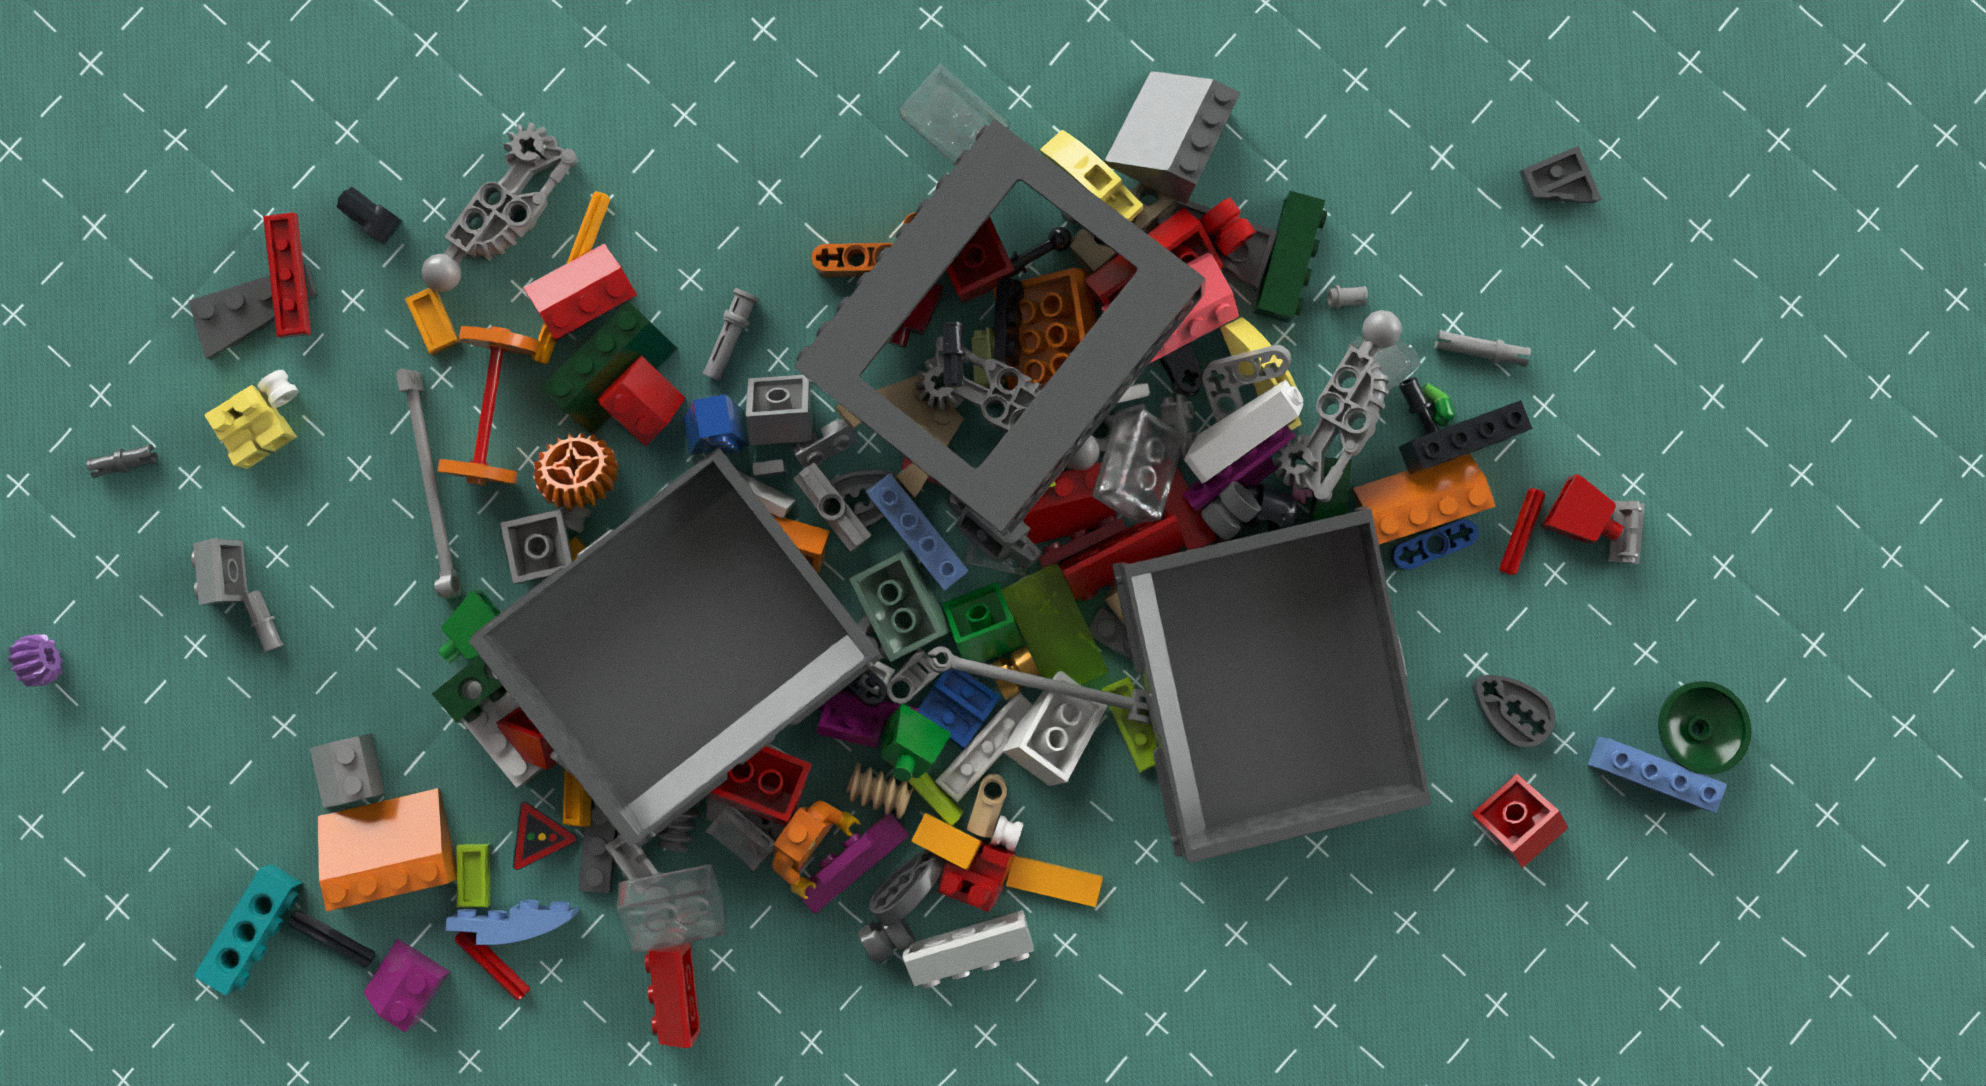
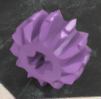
(35, 660)

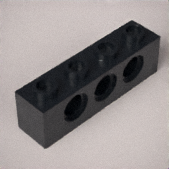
(1465, 437)

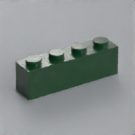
(1290, 257)

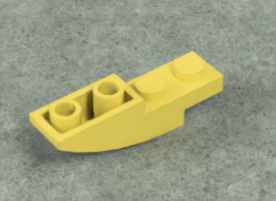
(1092, 173)
(1244, 337)

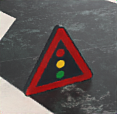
(538, 836)

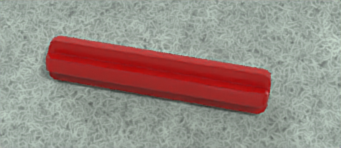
(1522, 531)
(493, 965)

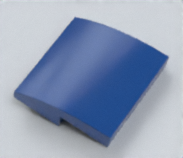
(958, 705)

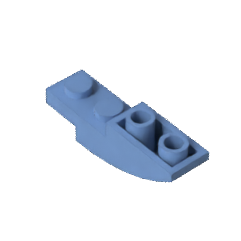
(524, 921)

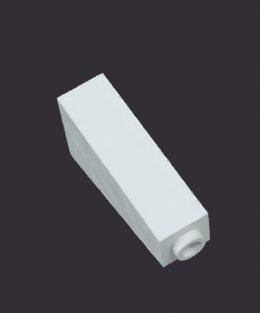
(1243, 430)

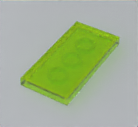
(1054, 626)

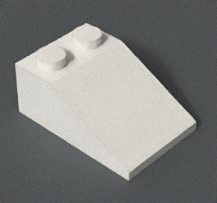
(1054, 734)

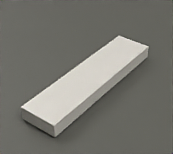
(983, 749)

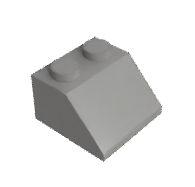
(779, 410)
(536, 546)
(219, 571)
(347, 770)

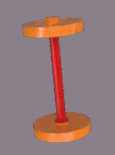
(498, 341)

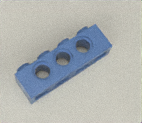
(916, 531)
(1657, 774)

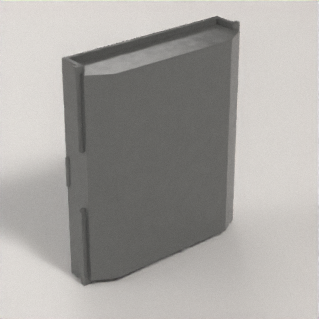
(675, 648)
(1273, 685)

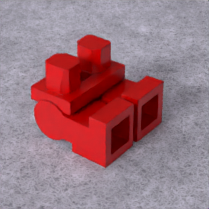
(979, 888)

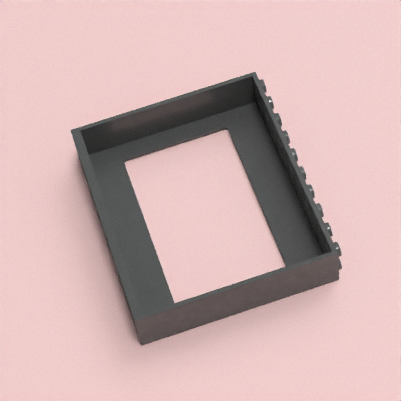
(1077, 393)

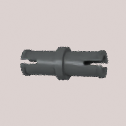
(122, 461)

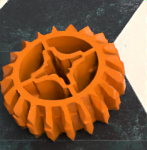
(558, 467)

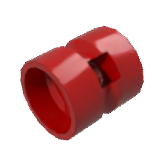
(1227, 226)

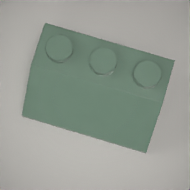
(900, 604)

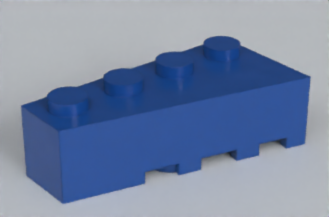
(715, 424)

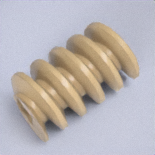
(879, 791)

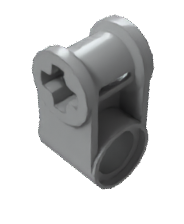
(913, 675)

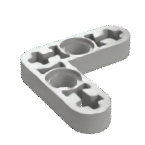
(1234, 378)

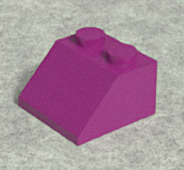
(404, 985)

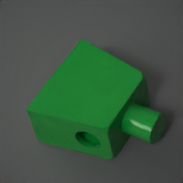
(466, 620)
(911, 743)

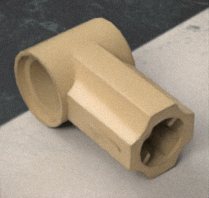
(987, 808)

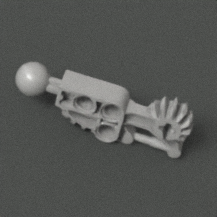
(499, 230)
(1014, 400)
(1361, 400)

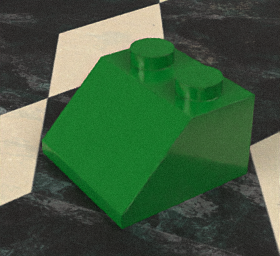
(982, 624)

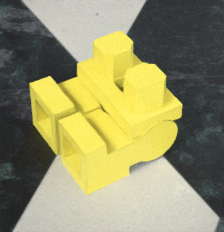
(249, 427)

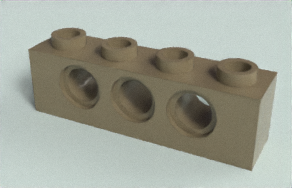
(1095, 256)

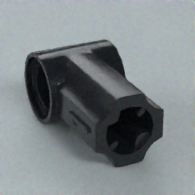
(373, 218)

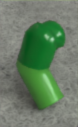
(1442, 404)

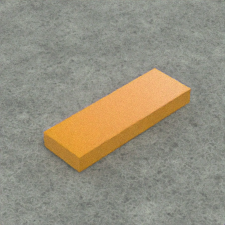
(1054, 881)

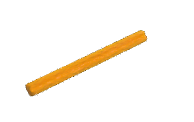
(582, 245)

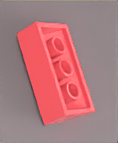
(1211, 312)

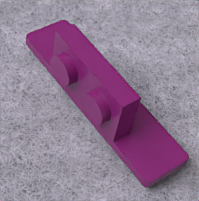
(1248, 469)
(852, 721)
(856, 859)

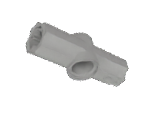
(819, 491)

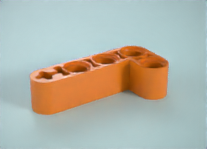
(868, 250)

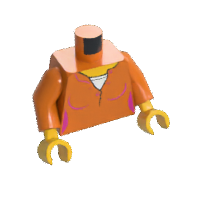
(802, 838)

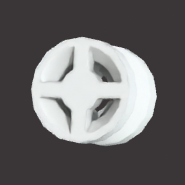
(278, 388)
(1006, 833)

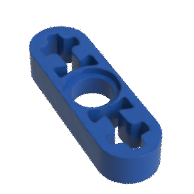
(1451, 528)

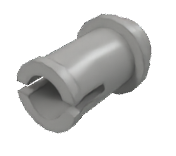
(1347, 296)

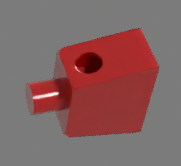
(1582, 513)

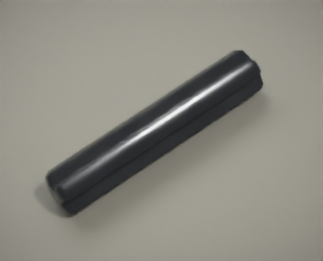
(331, 938)

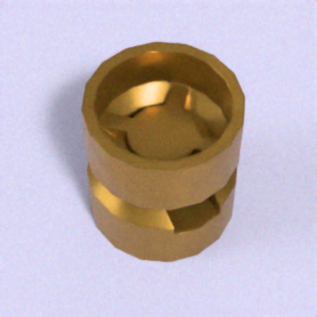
(1019, 661)

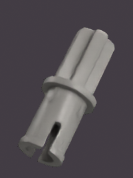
(262, 621)

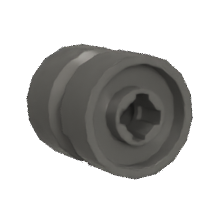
(1235, 506)
(882, 939)

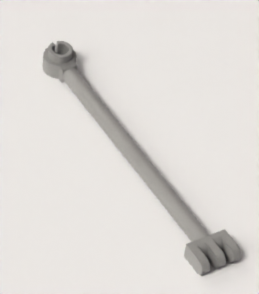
(449, 583)
(1132, 704)

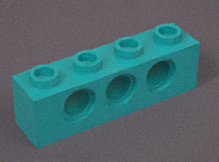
(217, 967)

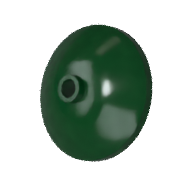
(1721, 725)

